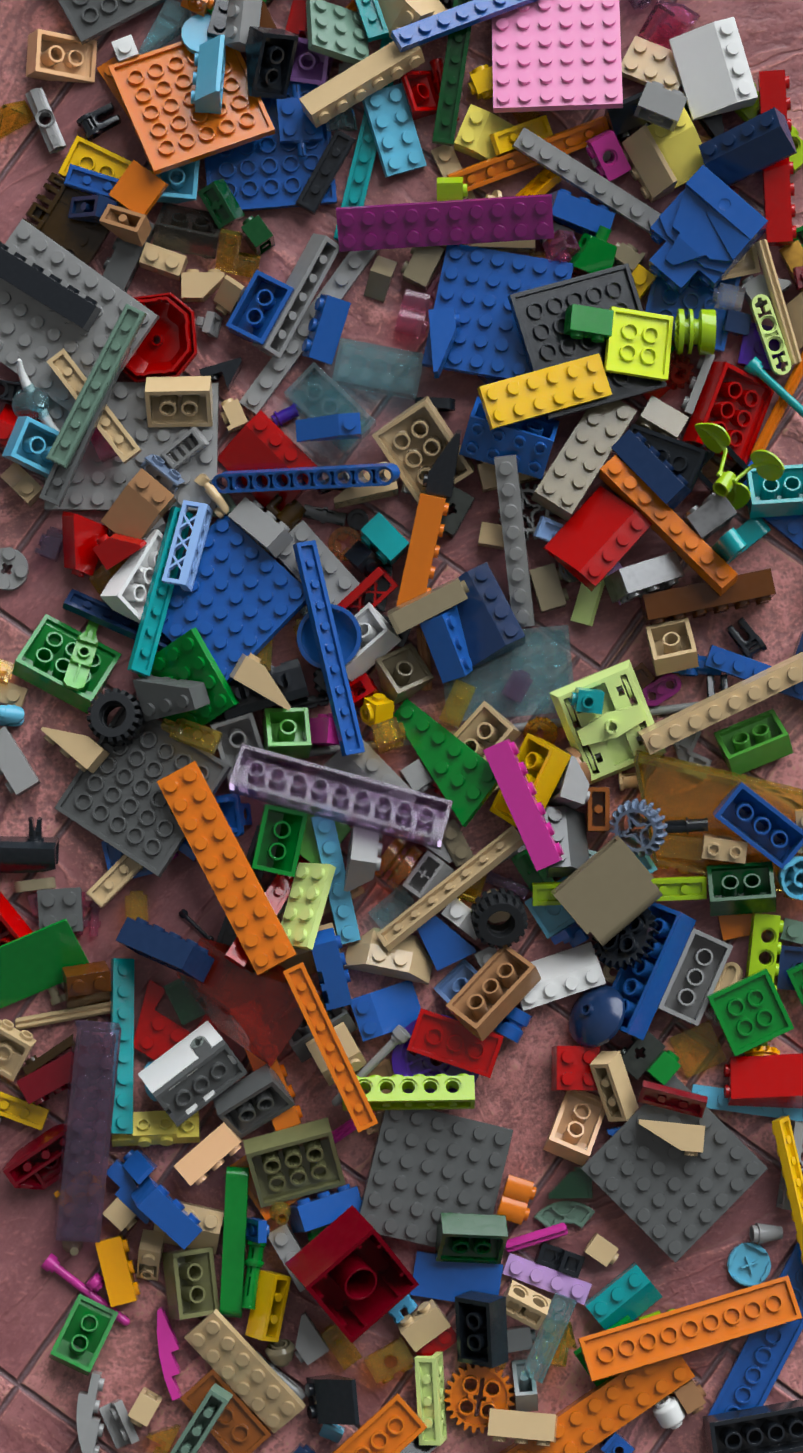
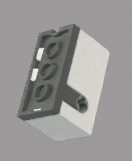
(192, 1073)

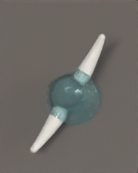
(31, 400)

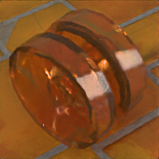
(398, 863)

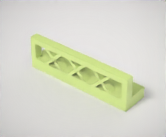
(430, 1398)

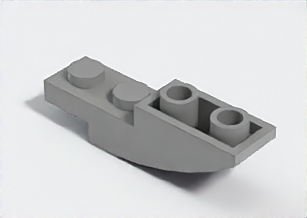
(90, 1426)

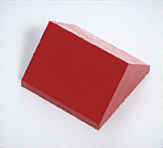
(420, 93)

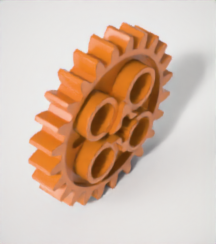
(460, 1393)

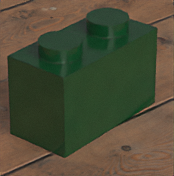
(257, 235)

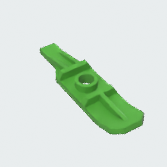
(80, 664)

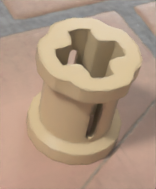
(627, 781)

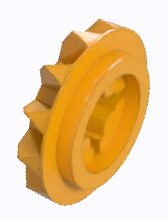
(762, 1050)

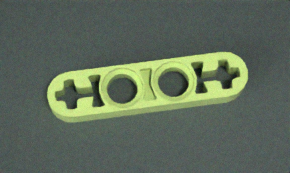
(774, 333)

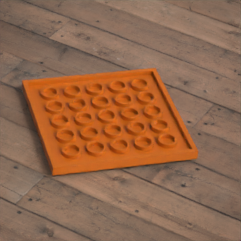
(158, 102)

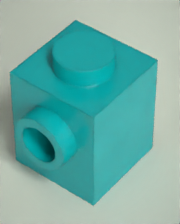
(587, 700)

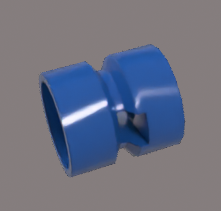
(513, 1023)

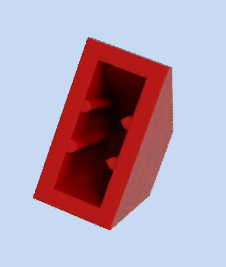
(78, 540)

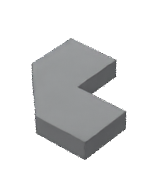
(685, 747)

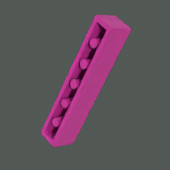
(523, 805)

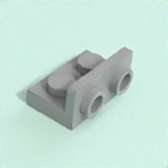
(118, 1423)

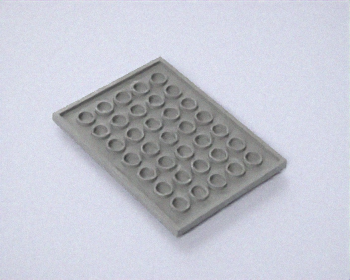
(38, 333)
(99, 484)

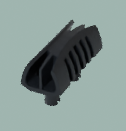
(286, 676)
(29, 853)

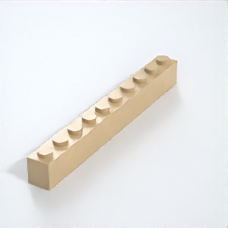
(722, 704)

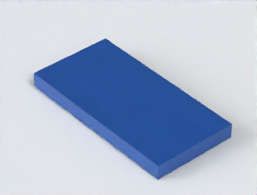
(451, 1279)

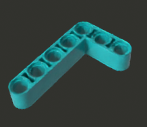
(737, 541)

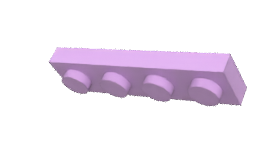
(546, 1278)

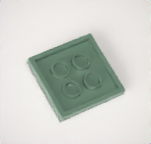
(336, 32)

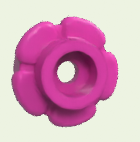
(95, 1282)

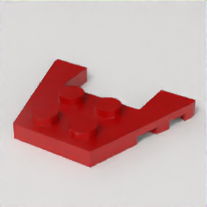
(154, 1031)

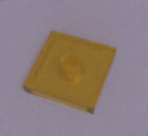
(698, 1049)

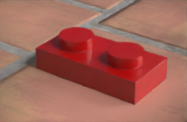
(439, 1343)

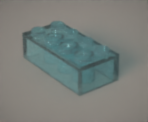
(378, 368)
(320, 395)

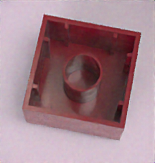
(352, 1273)

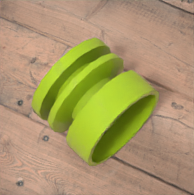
(695, 331)

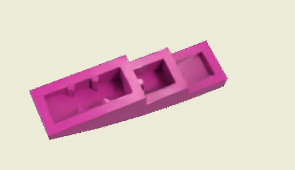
(167, 1345)

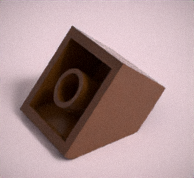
(86, 984)

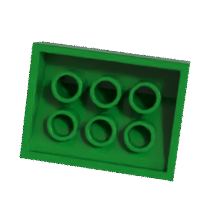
(47, 657)

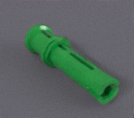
(253, 1264)

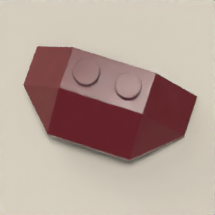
(38, 1161)

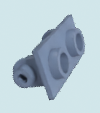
(155, 466)

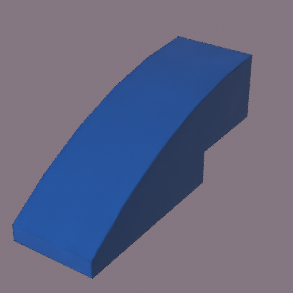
(127, 1186)

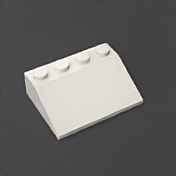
(713, 69)

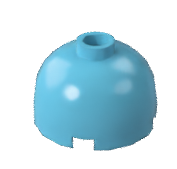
(791, 878)

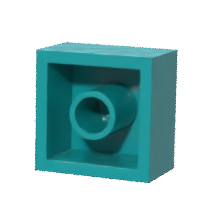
(384, 539)

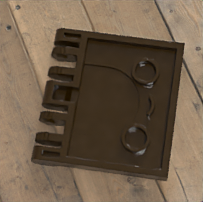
(76, 236)

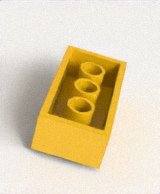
(544, 767)

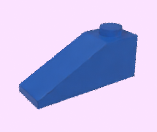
(443, 333)
(329, 427)

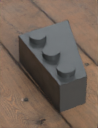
(168, 696)

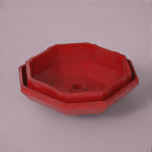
(176, 343)

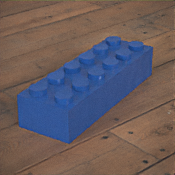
(646, 982)

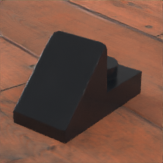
(227, 369)

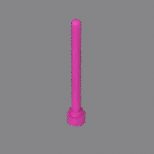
(52, 1264)

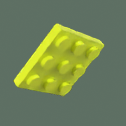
(639, 344)

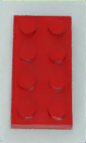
(453, 1044)

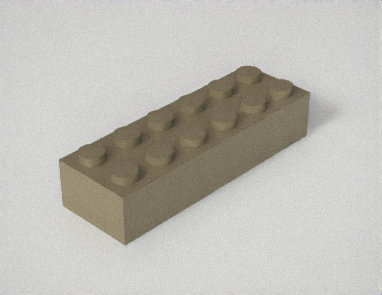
(582, 458)

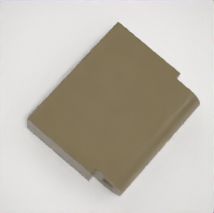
(607, 891)

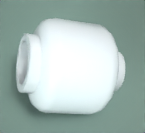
(669, 1412)

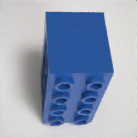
(528, 440)

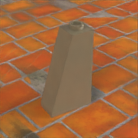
(427, 605)

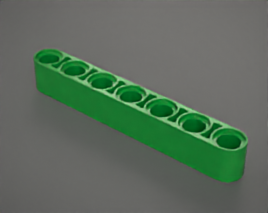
(234, 1241)

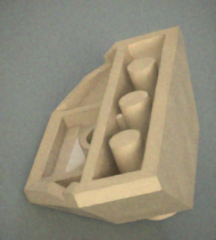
(404, 962)

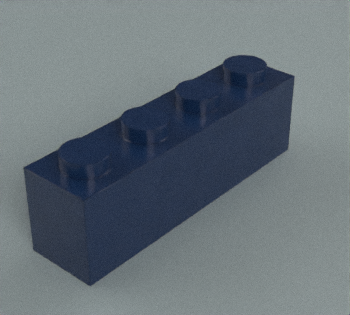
(651, 469)

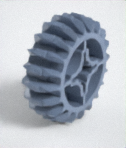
(634, 820)

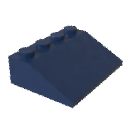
(487, 617)

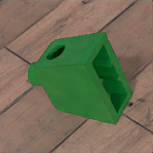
(595, 252)

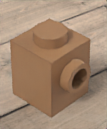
(691, 1397)

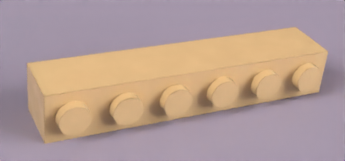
(359, 82)

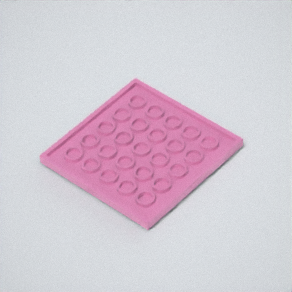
(557, 56)

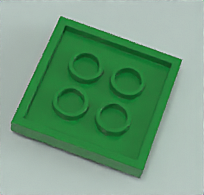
(750, 1012)

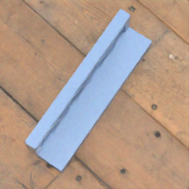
(195, 546)

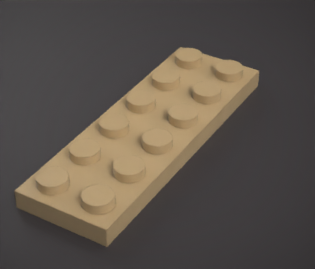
(245, 1371)

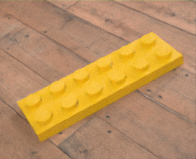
(544, 391)

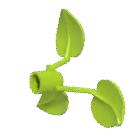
(764, 461)

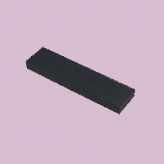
(325, 171)

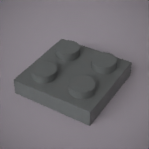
(59, 905)

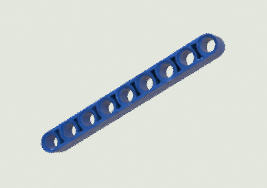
(314, 474)

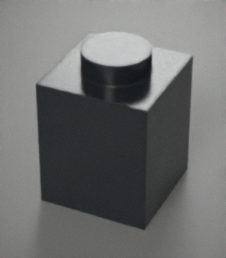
(362, 558)

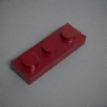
(672, 1099)

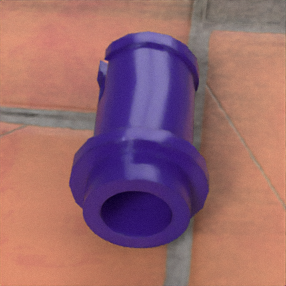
(284, 415)

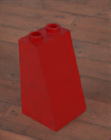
(765, 1081)

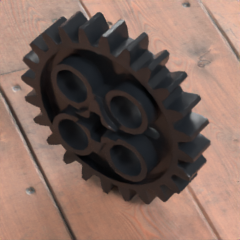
(629, 943)

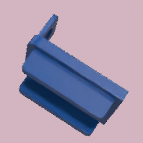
(234, 812)

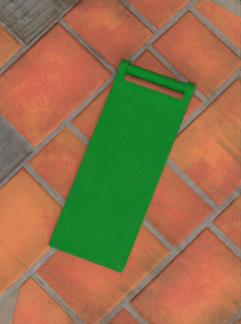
(37, 961)

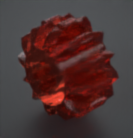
(679, 371)

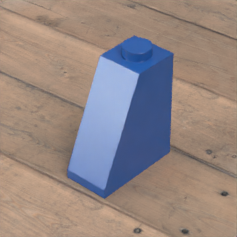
(443, 943)

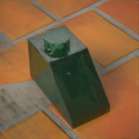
(572, 1185)

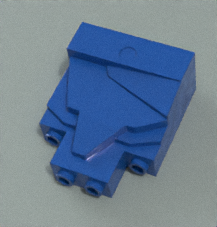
(703, 233)

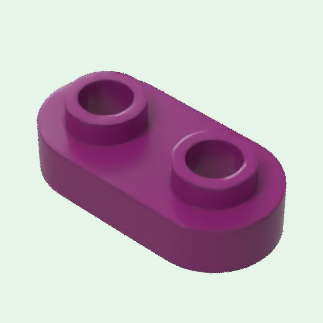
(660, 690)

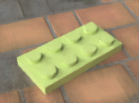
(307, 903)

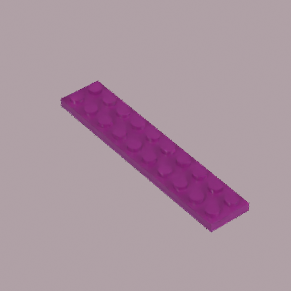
(445, 223)

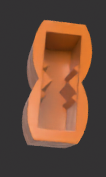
(516, 1198)

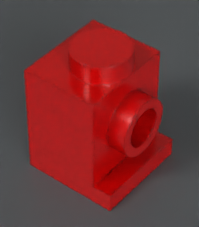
(360, 684)

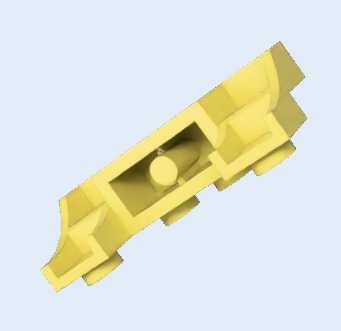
(157, 1129)

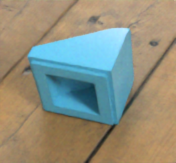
(332, 1432)

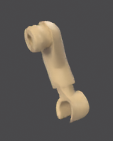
(212, 492)

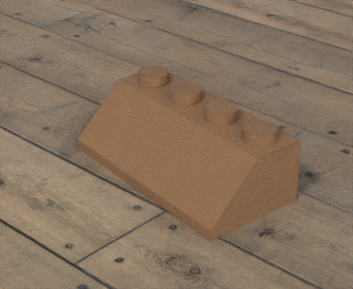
(493, 992)

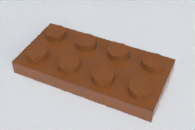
(237, 1426)

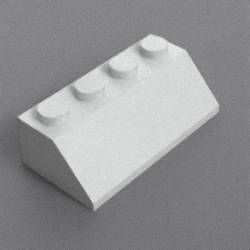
(564, 975)

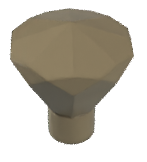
(72, 1247)

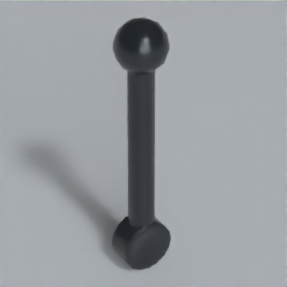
(184, 914)

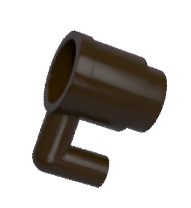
(290, 514)

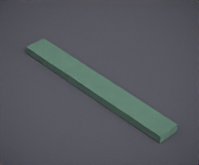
(96, 386)

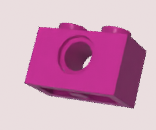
(616, 164)

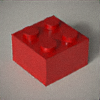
(571, 1068)

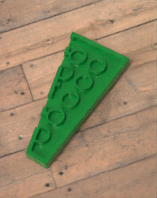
(453, 765)

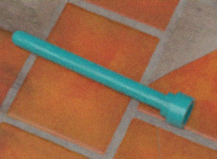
(754, 367)

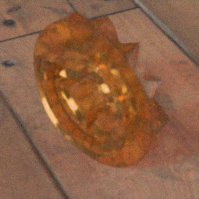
(342, 534)
(544, 723)

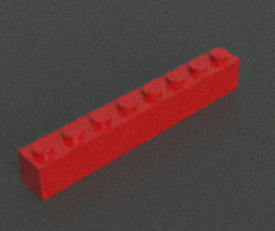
(776, 178)

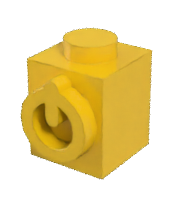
(481, 82)
(376, 709)

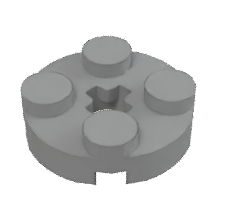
(19, 570)

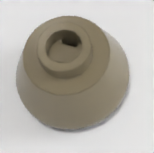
(280, 1352)

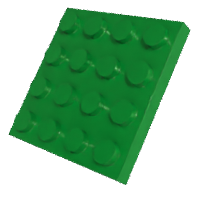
(191, 660)

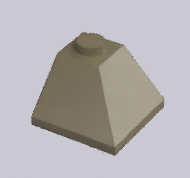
(402, 673)

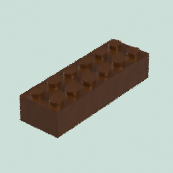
(702, 598)

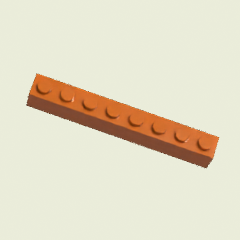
(668, 525)

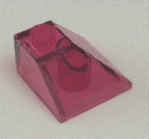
(667, 22)

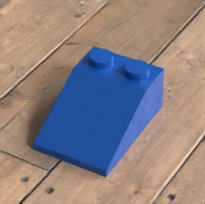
(385, 1009)

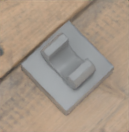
(210, 324)

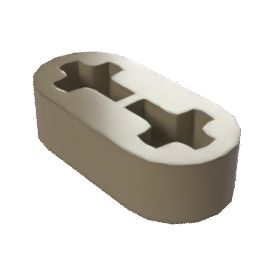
(34, 885)

